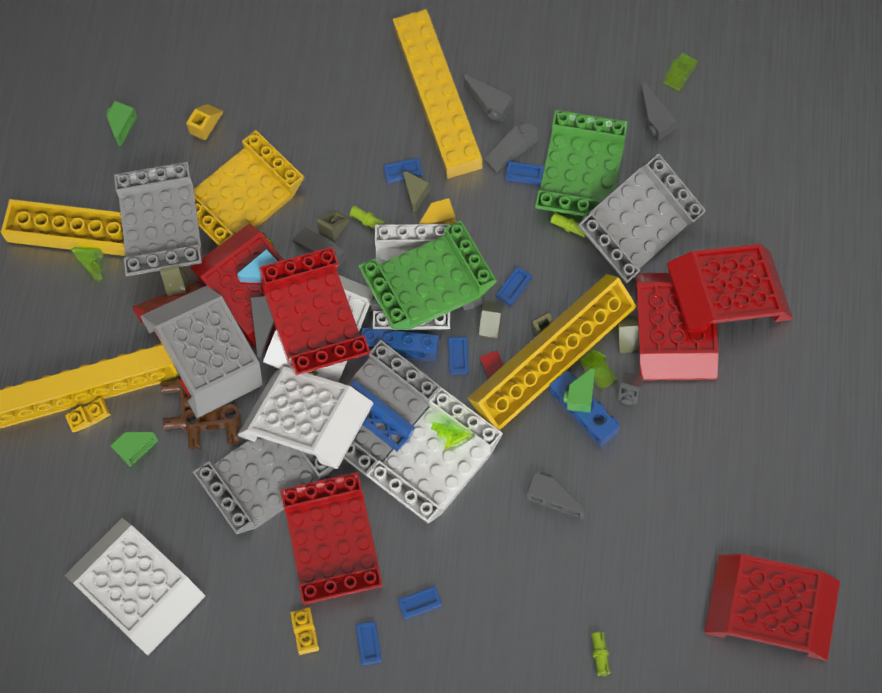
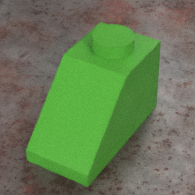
(121, 120)
(580, 393)
(133, 445)

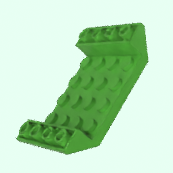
(581, 162)
(429, 279)

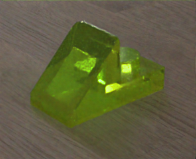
(680, 71)
(88, 259)
(603, 374)
(455, 436)

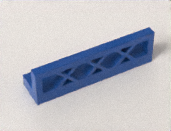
(383, 414)

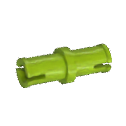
(366, 218)
(567, 224)
(600, 654)

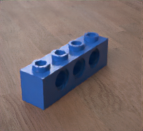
(407, 344)
(600, 433)

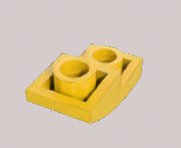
(86, 416)
(304, 631)

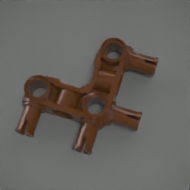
(213, 420)

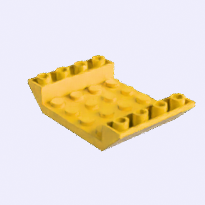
(245, 189)

